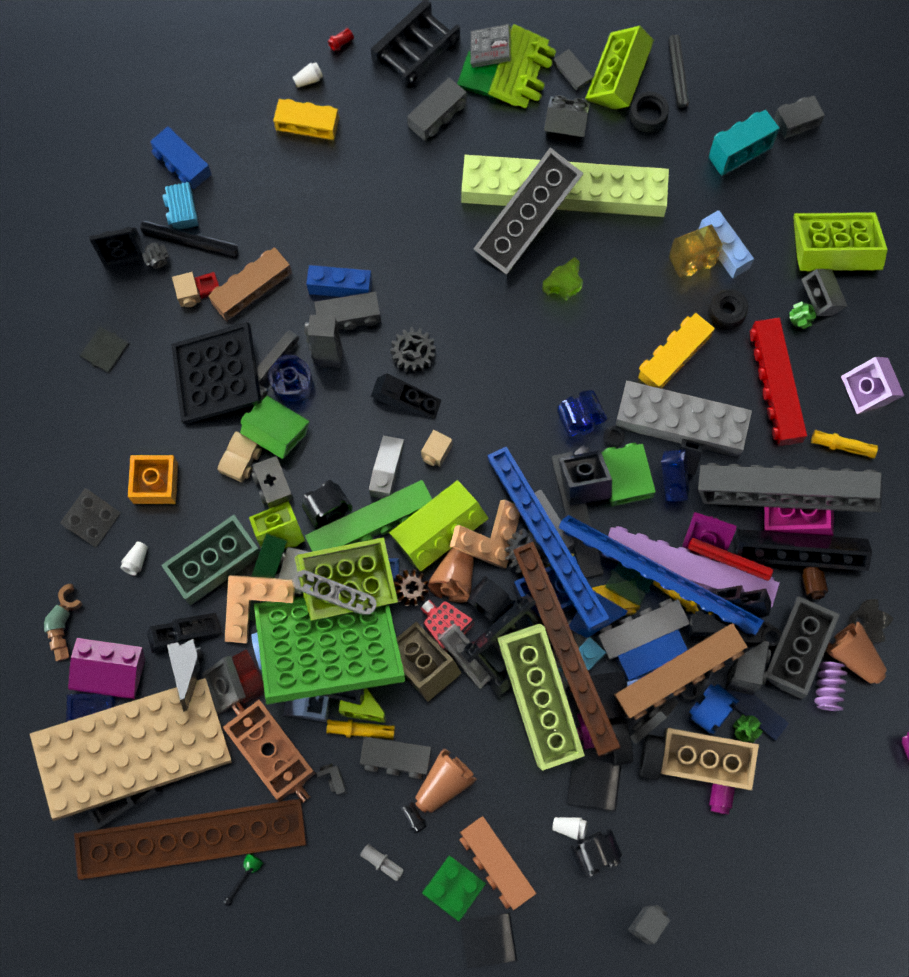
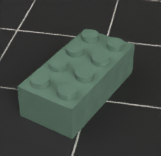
(211, 560)

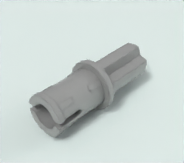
(382, 862)

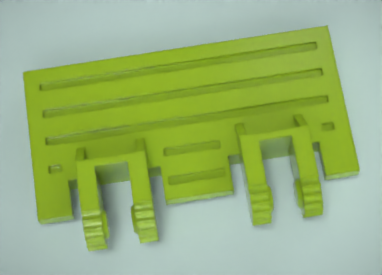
(515, 75)

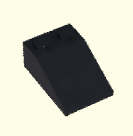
(118, 245)

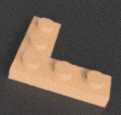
(489, 549)
(239, 595)

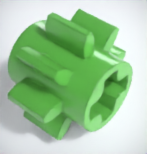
(802, 315)
(747, 728)

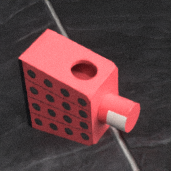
(442, 618)

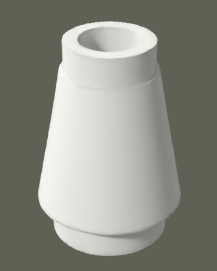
(308, 75)
(134, 560)
(571, 827)

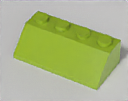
(620, 68)
(430, 529)

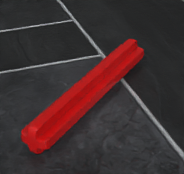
(730, 559)

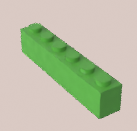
(372, 519)

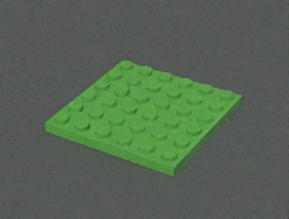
(324, 654)

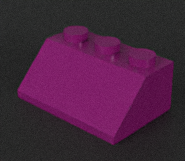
(106, 668)

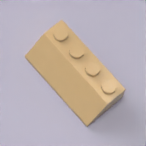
(709, 758)

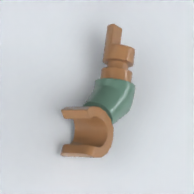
(55, 623)

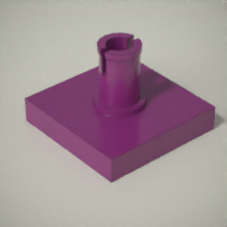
(710, 531)

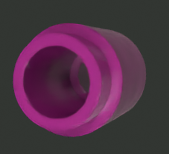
(721, 798)

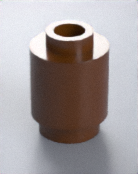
(814, 583)

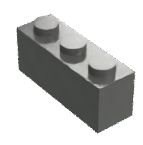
(437, 109)
(351, 310)
(395, 757)
(649, 924)

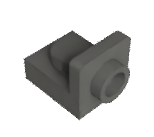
(336, 782)

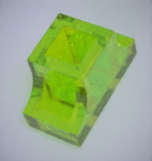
(564, 280)

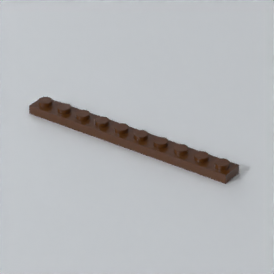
(566, 650)

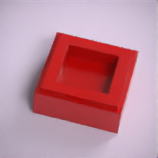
(206, 284)

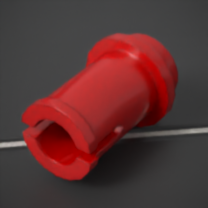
(340, 39)

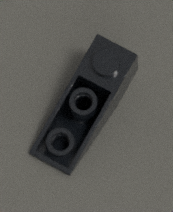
(405, 396)

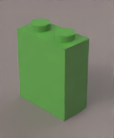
(274, 427)
(629, 474)

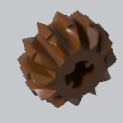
(413, 595)

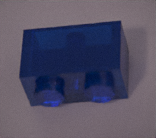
(675, 475)

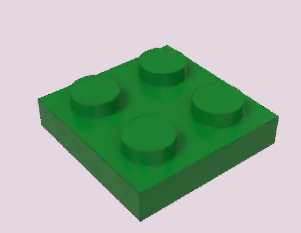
(454, 888)

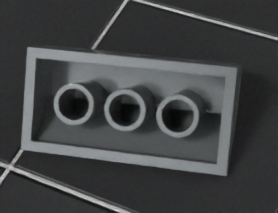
(801, 647)

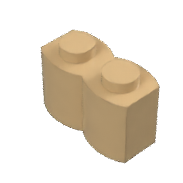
(239, 457)

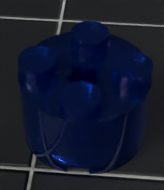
(296, 389)
(581, 413)

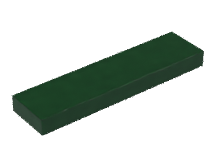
(267, 562)

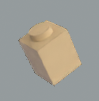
(186, 289)
(436, 449)

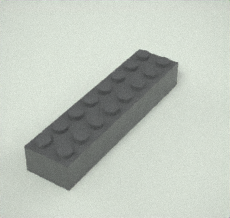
(791, 487)

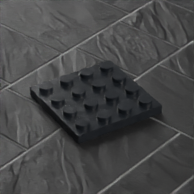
(216, 373)

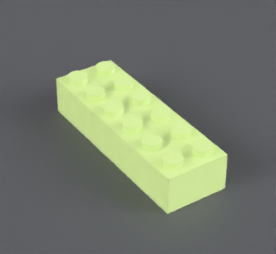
(540, 696)

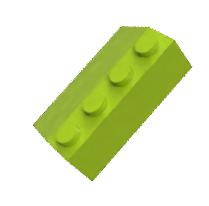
(839, 241)
(355, 565)

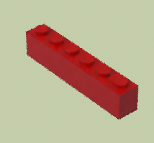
(778, 382)

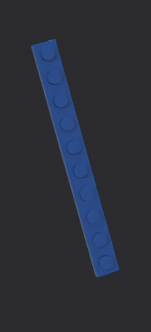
(549, 540)
(668, 579)

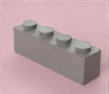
(641, 630)

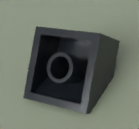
(585, 478)

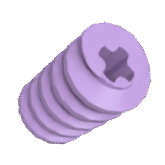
(829, 686)

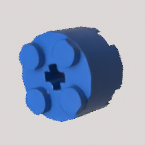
(713, 709)

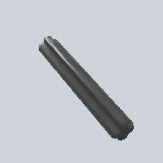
(678, 71)

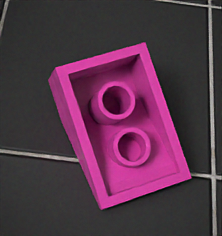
(799, 521)

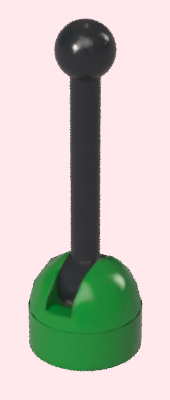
(251, 865)

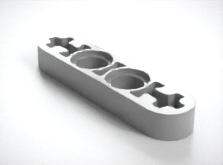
(333, 595)

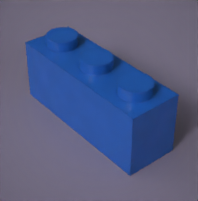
(180, 158)
(338, 281)
(650, 656)

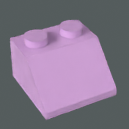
(872, 385)

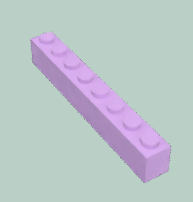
(696, 568)

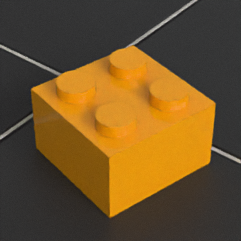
(153, 479)

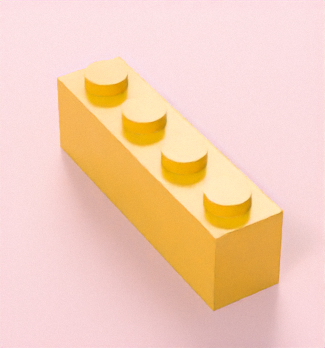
(676, 352)

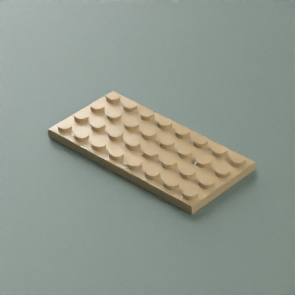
(128, 750)

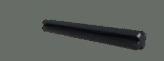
(189, 238)

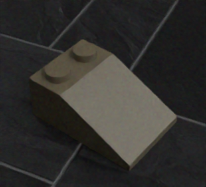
(425, 662)

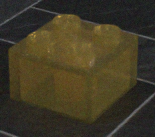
(695, 251)

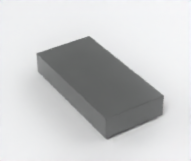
(572, 69)

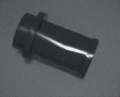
(412, 815)

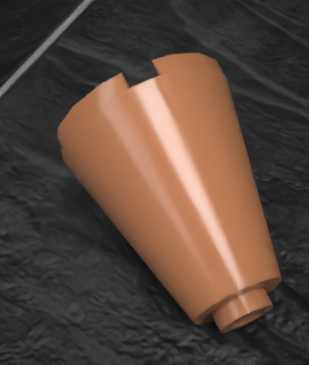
(453, 576)
(857, 653)
(443, 782)

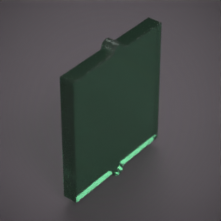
(628, 584)

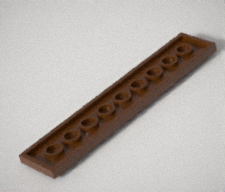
(189, 839)

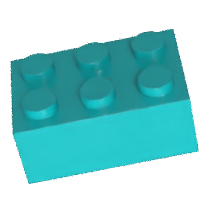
(743, 142)

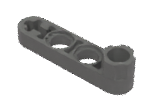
(281, 349)

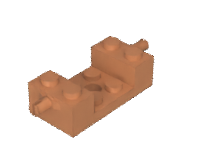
(282, 771)

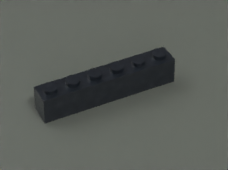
(803, 549)

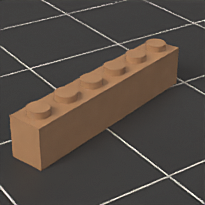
(680, 671)

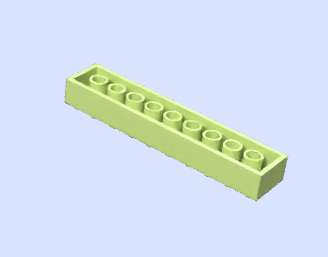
(600, 189)

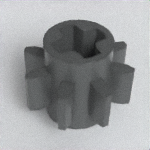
(155, 255)

